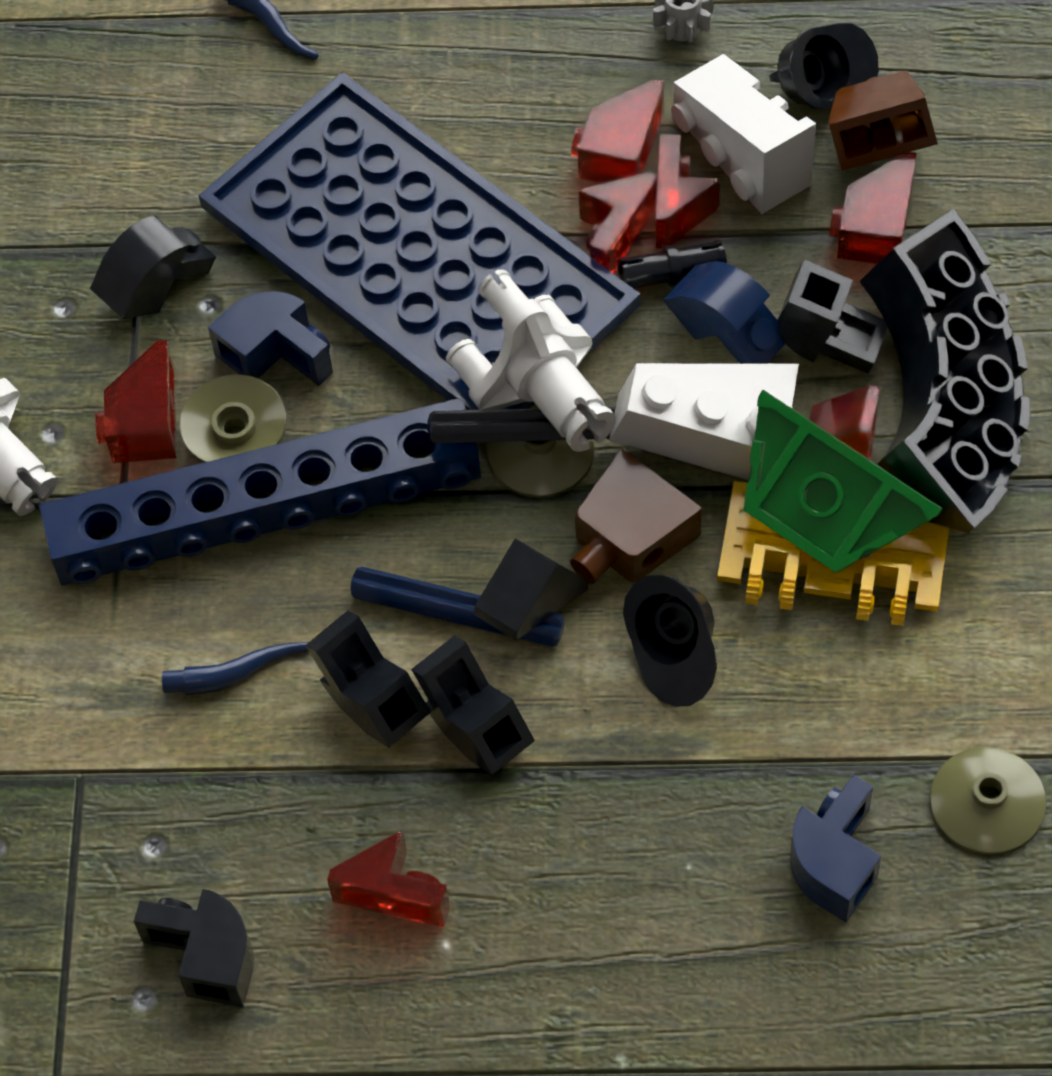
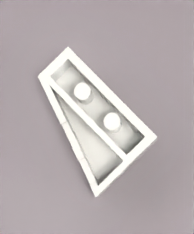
(746, 132)
(699, 410)

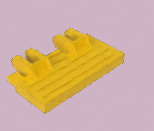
(906, 564)

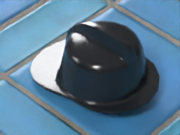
(824, 62)
(671, 638)

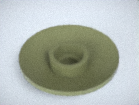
(229, 404)
(539, 469)
(984, 823)

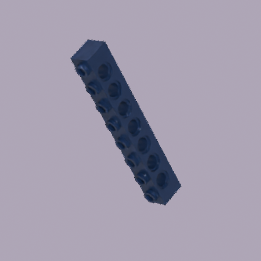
(235, 480)

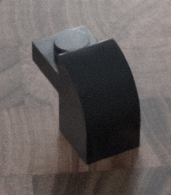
(144, 263)
(821, 322)
(364, 683)
(469, 710)
(215, 944)

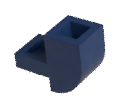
(730, 305)
(268, 328)
(826, 859)

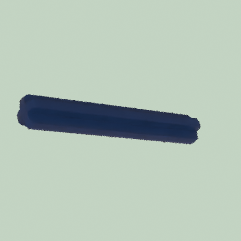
(438, 603)

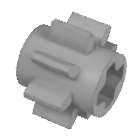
(683, 18)

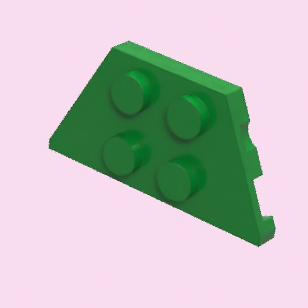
(824, 490)

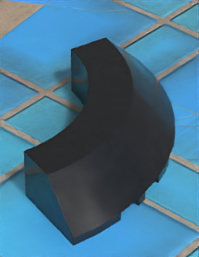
(957, 370)

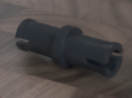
(668, 265)

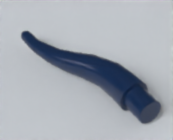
(271, 18)
(214, 678)

